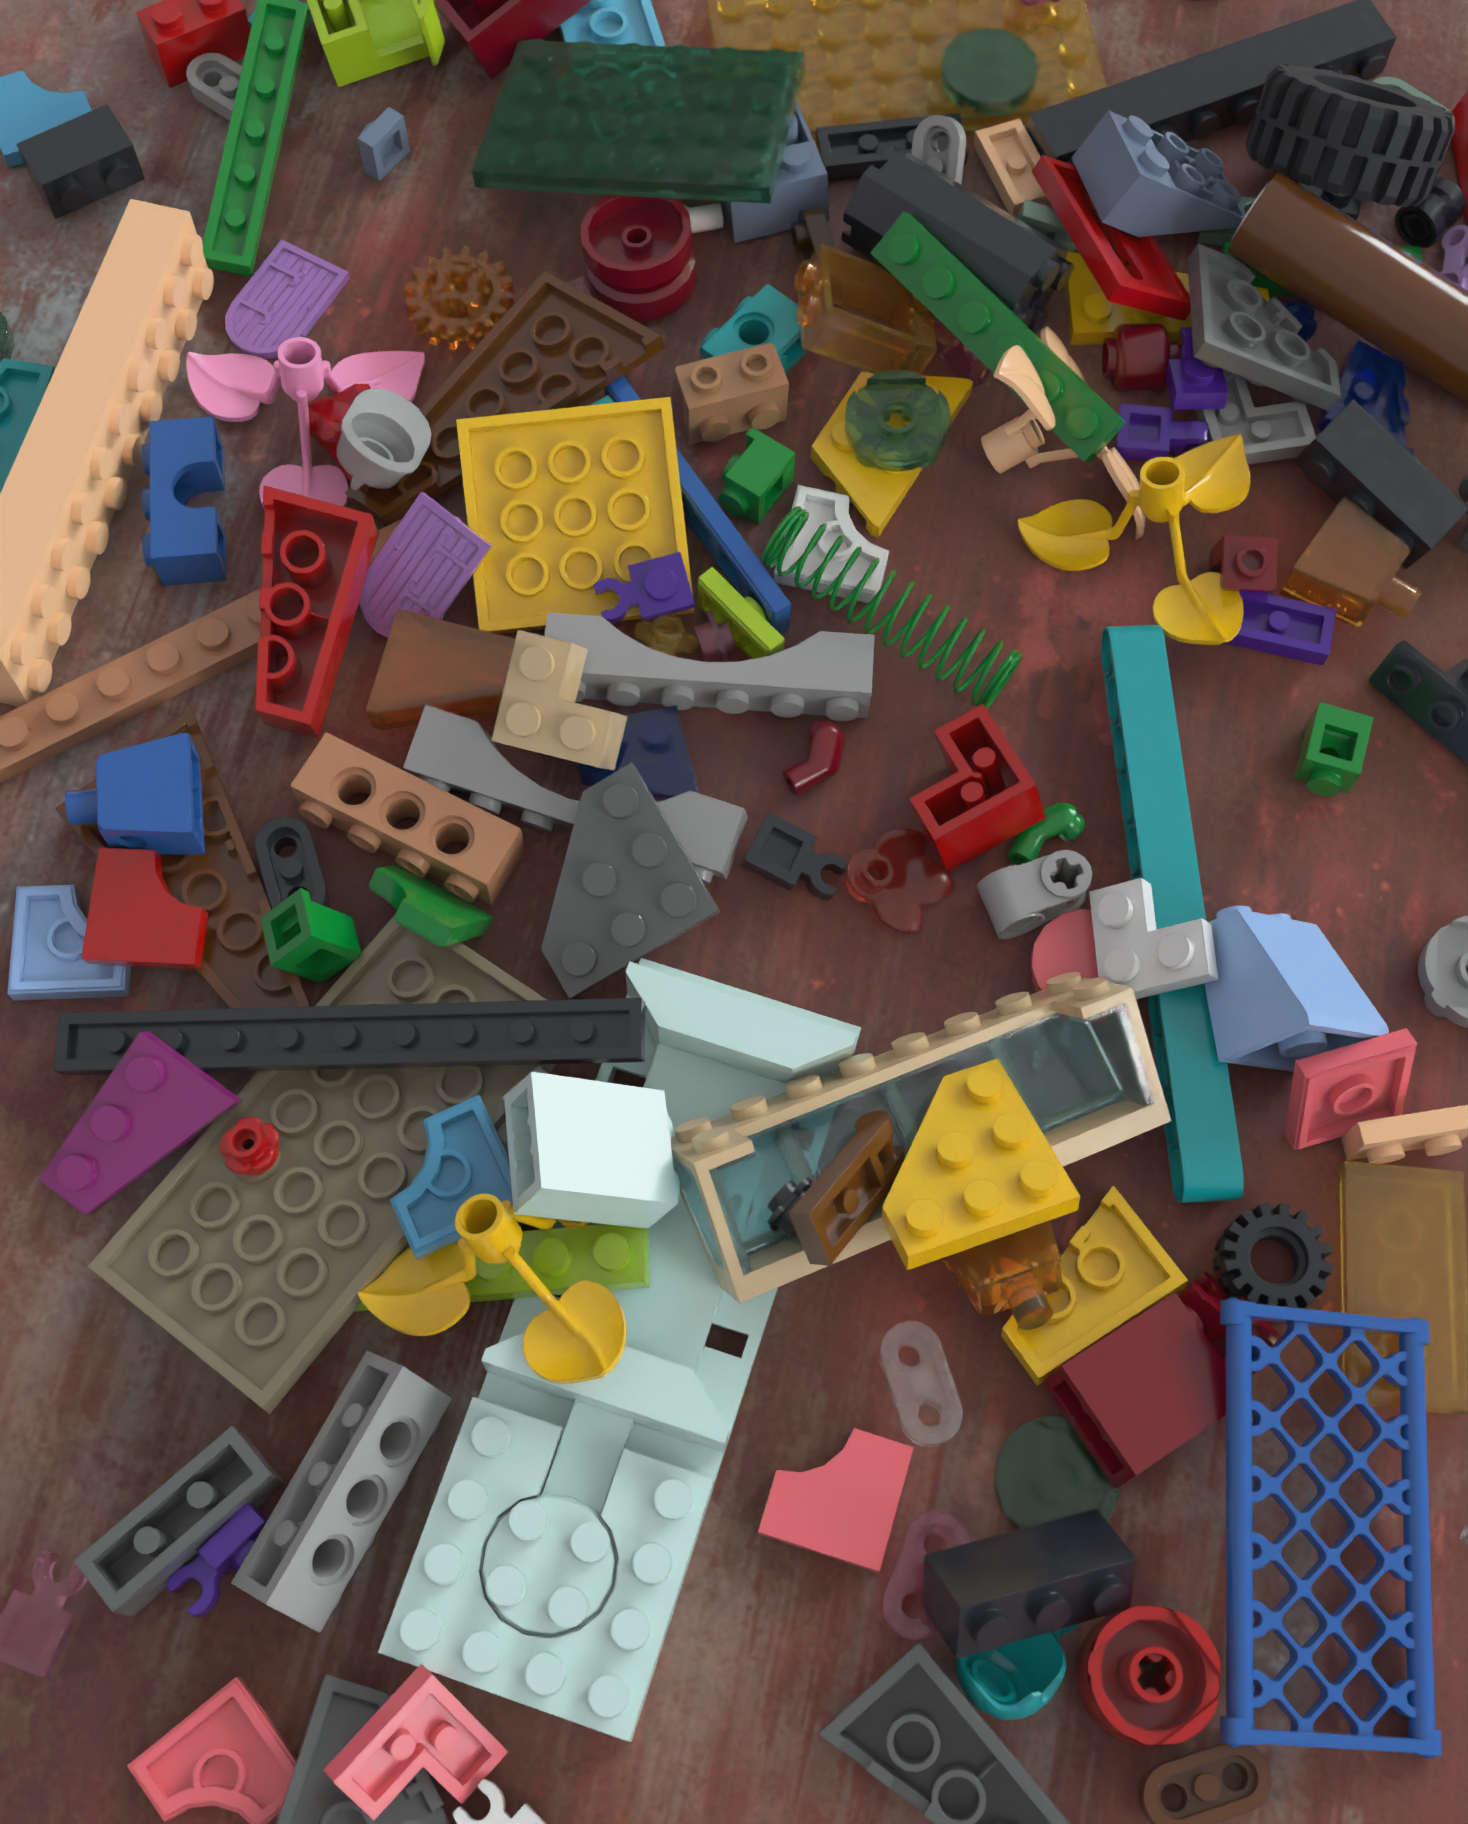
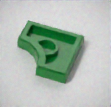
(428, 908)

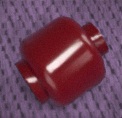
(1138, 356)

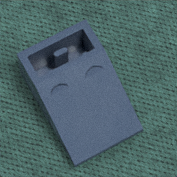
(1154, 180)
(799, 186)

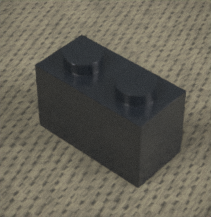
(81, 161)

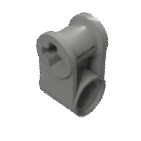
(1026, 897)

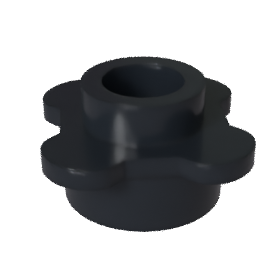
(783, 1202)

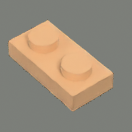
(1009, 159)
(1388, 1137)

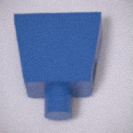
(146, 798)

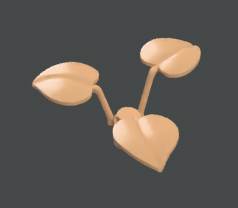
(1022, 436)

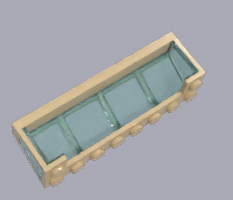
(1067, 1049)

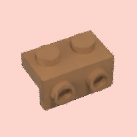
(732, 393)

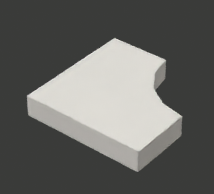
(834, 511)

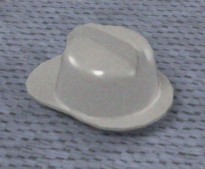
(382, 439)

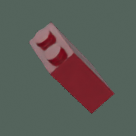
(1142, 1389)

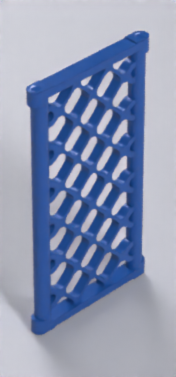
(1404, 1497)

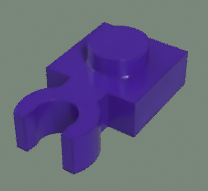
(655, 587)

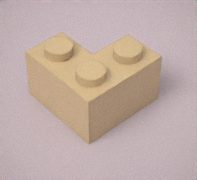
(541, 708)

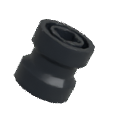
(1427, 221)

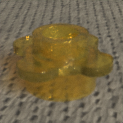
(667, 636)

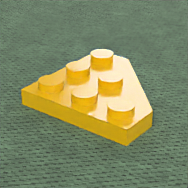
(974, 1171)

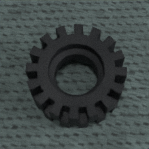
(1293, 1233)

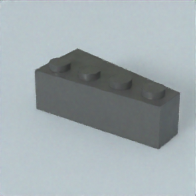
(937, 1749)

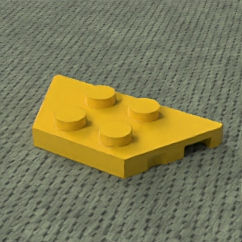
(874, 490)

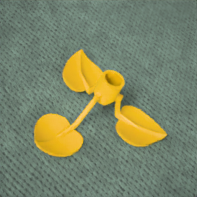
(1212, 480)
(567, 1344)

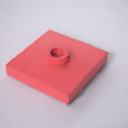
(1348, 1087)

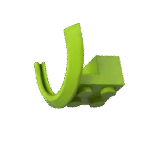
(376, 35)

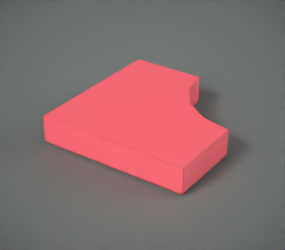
(841, 1506)
(219, 1757)

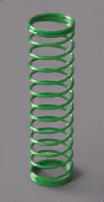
(775, 555)

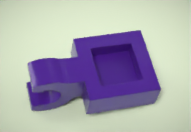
(1193, 382)
(1153, 434)
(220, 1556)

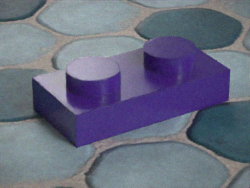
(1285, 627)

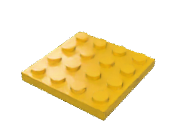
(569, 505)

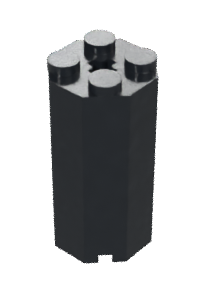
(996, 247)

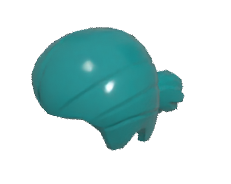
(1014, 1677)

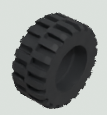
(1349, 135)

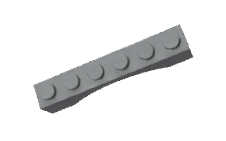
(817, 677)
(461, 757)

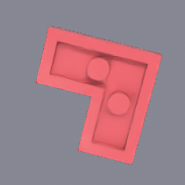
(412, 1731)

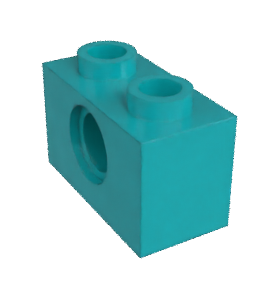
(759, 321)

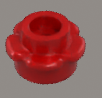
(260, 1156)

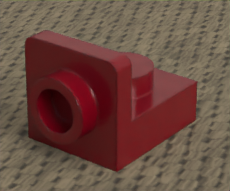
(1246, 563)

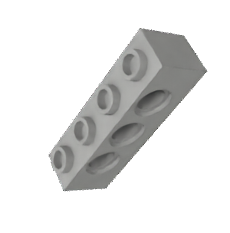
(342, 1491)

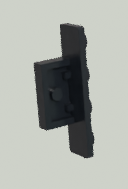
(1427, 694)

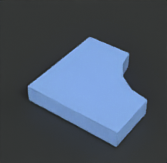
(49, 949)

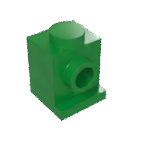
(757, 477)
(1333, 749)
(309, 938)

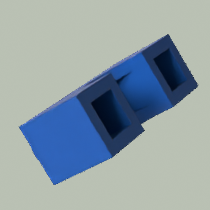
(183, 462)

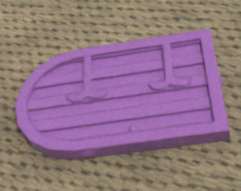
(282, 300)
(421, 565)

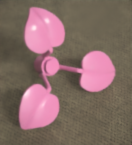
(237, 384)

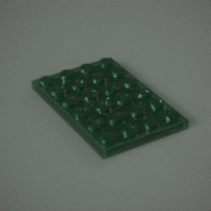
(641, 121)

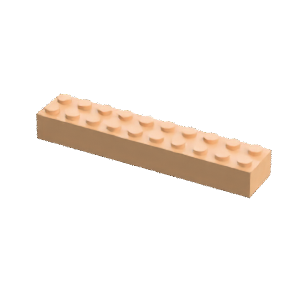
(92, 434)

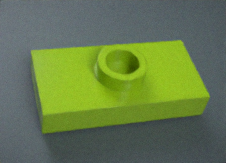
(743, 615)

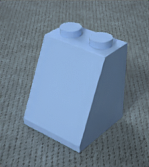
(1282, 992)

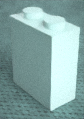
(590, 1151)

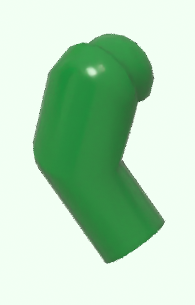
(1060, 820)

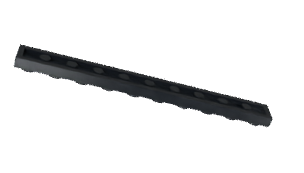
(364, 1035)

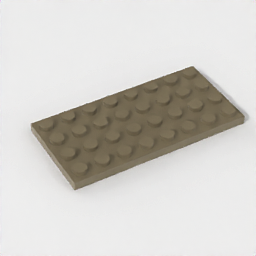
(274, 1261)

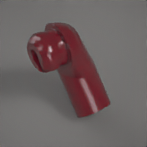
(823, 759)

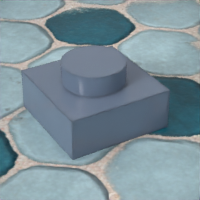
(383, 143)

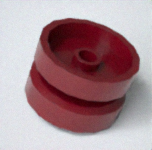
(639, 255)

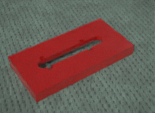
(1151, 281)

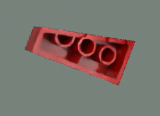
(307, 602)

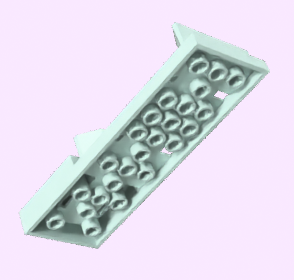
(585, 1499)

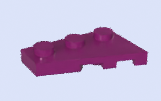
(135, 1120)

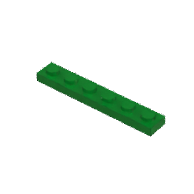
(254, 136)
(991, 328)

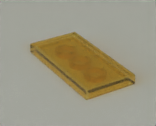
(1407, 1261)

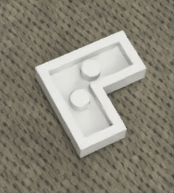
(1140, 955)

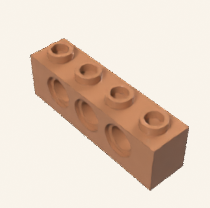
(342, 770)

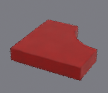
(137, 918)

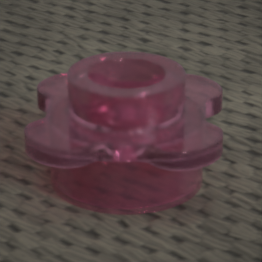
(715, 640)

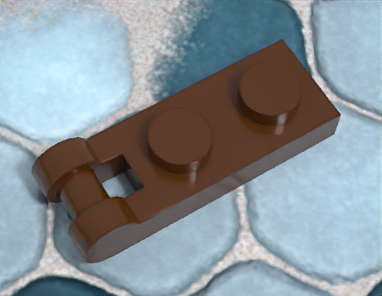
(848, 1189)

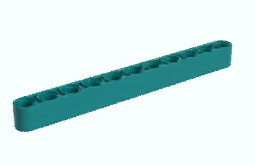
(1162, 851)

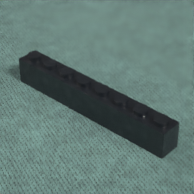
(1222, 84)

